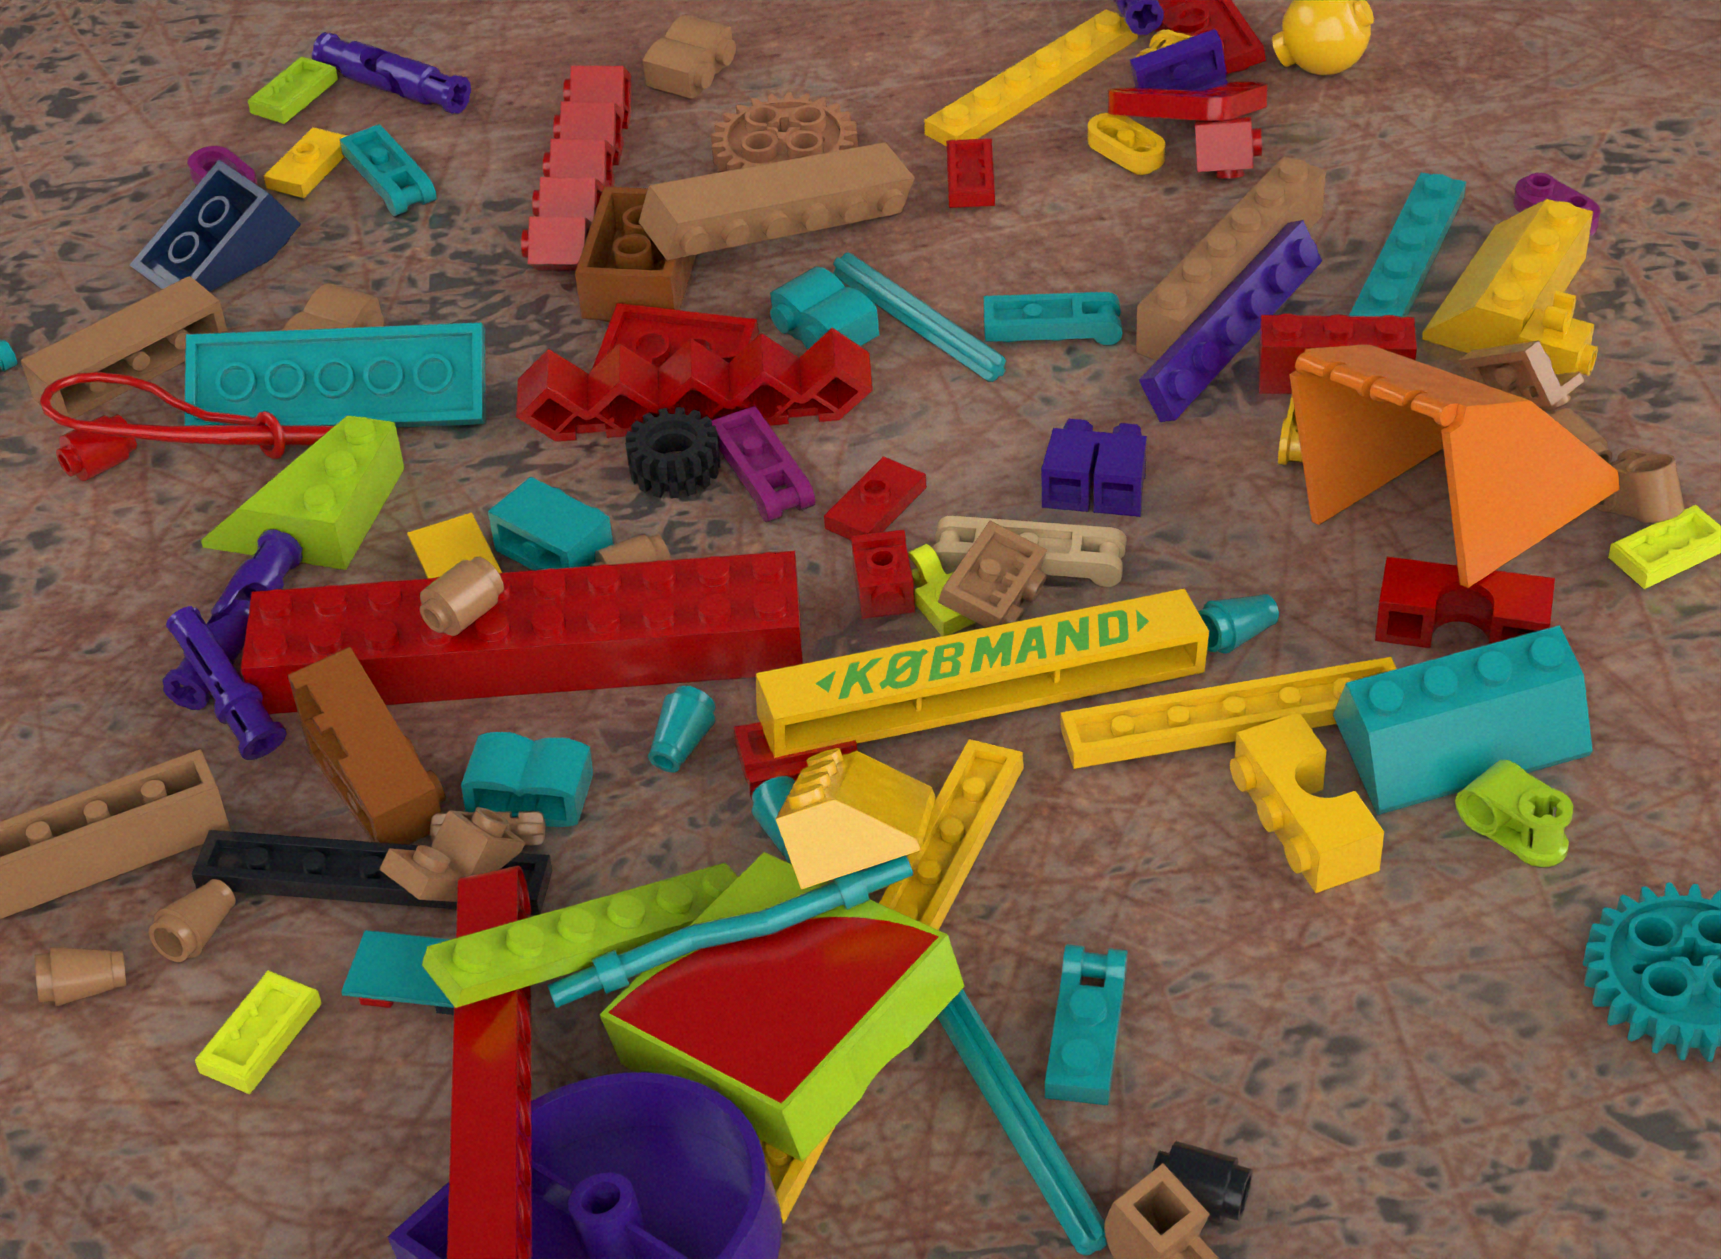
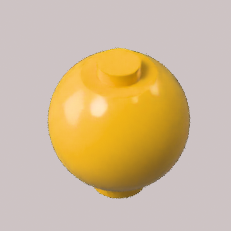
(1324, 35)

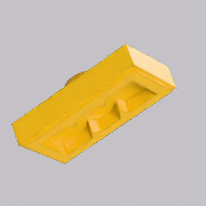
(306, 163)

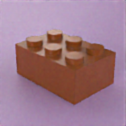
(623, 261)

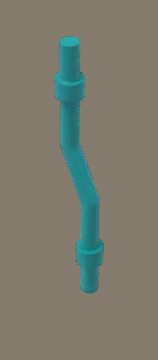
(613, 970)

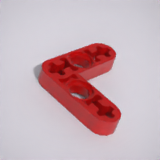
(1213, 104)

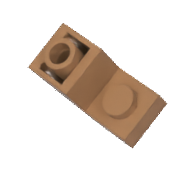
(463, 847)

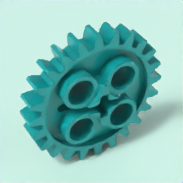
(1660, 968)

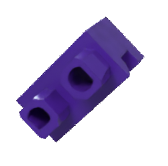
(1112, 458)

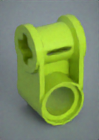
(1513, 807)

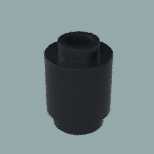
(1211, 1178)

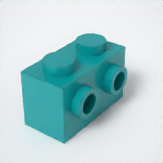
(548, 528)

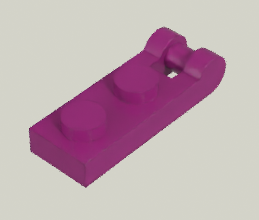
(762, 463)

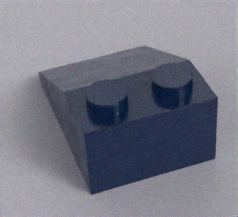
(217, 233)

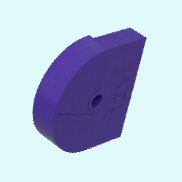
(634, 1174)

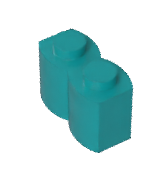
(819, 301)
(529, 775)

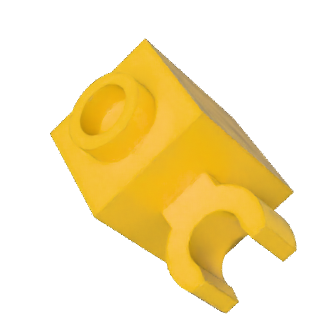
(1561, 336)

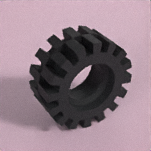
(674, 471)

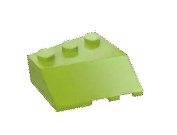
(323, 496)

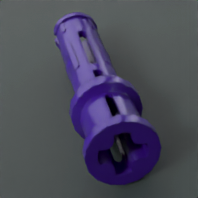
(235, 700)

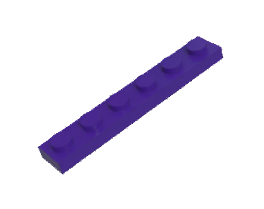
(1230, 321)

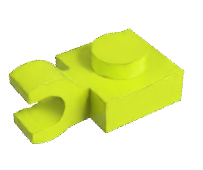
(930, 580)

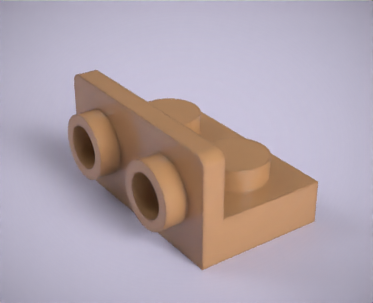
(1522, 371)
(995, 577)

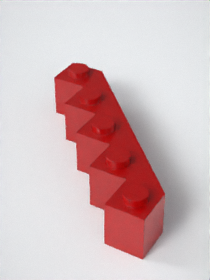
(578, 165)
(624, 386)

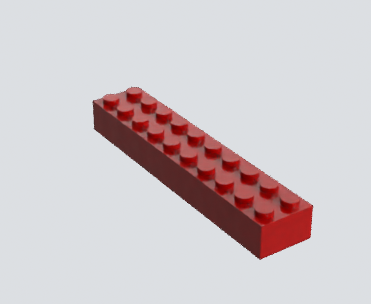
(544, 633)

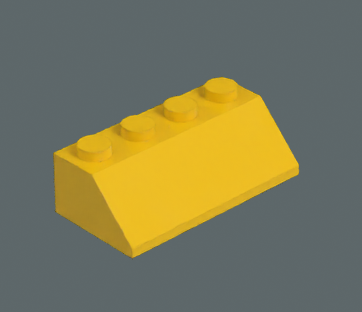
(1512, 276)
(851, 816)

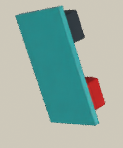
(391, 971)

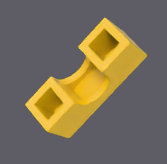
(1321, 836)

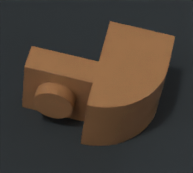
(1157, 1221)

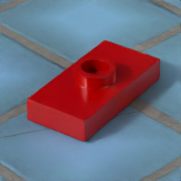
(970, 173)
(875, 499)

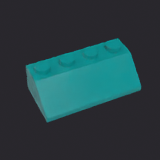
(1455, 716)

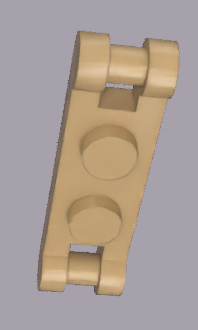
(1071, 548)

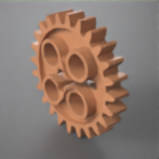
(780, 132)

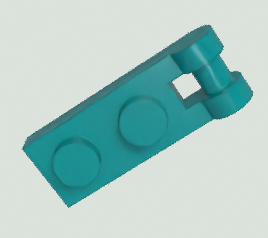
(388, 169)
(1053, 317)
(1086, 1026)

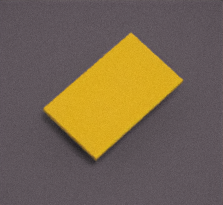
(448, 543)

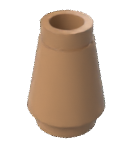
(190, 922)
(77, 973)

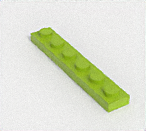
(570, 937)

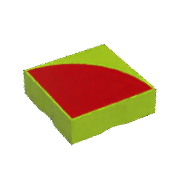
(788, 1017)

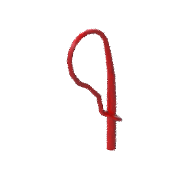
(245, 432)

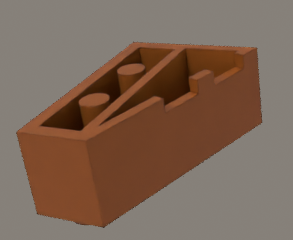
(364, 750)

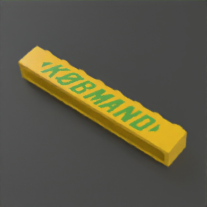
(981, 673)

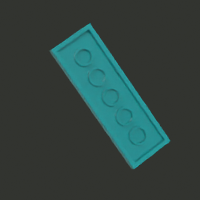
(325, 374)

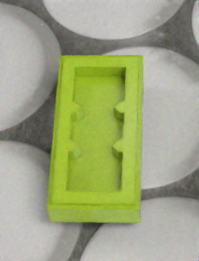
(292, 90)

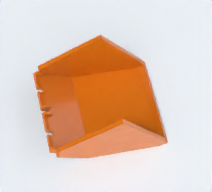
(1506, 460)

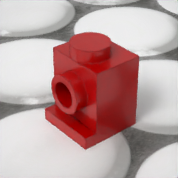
(882, 574)

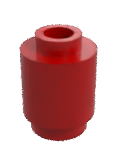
(93, 453)

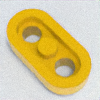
(1126, 143)

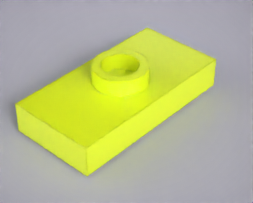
(1667, 547)
(258, 1032)

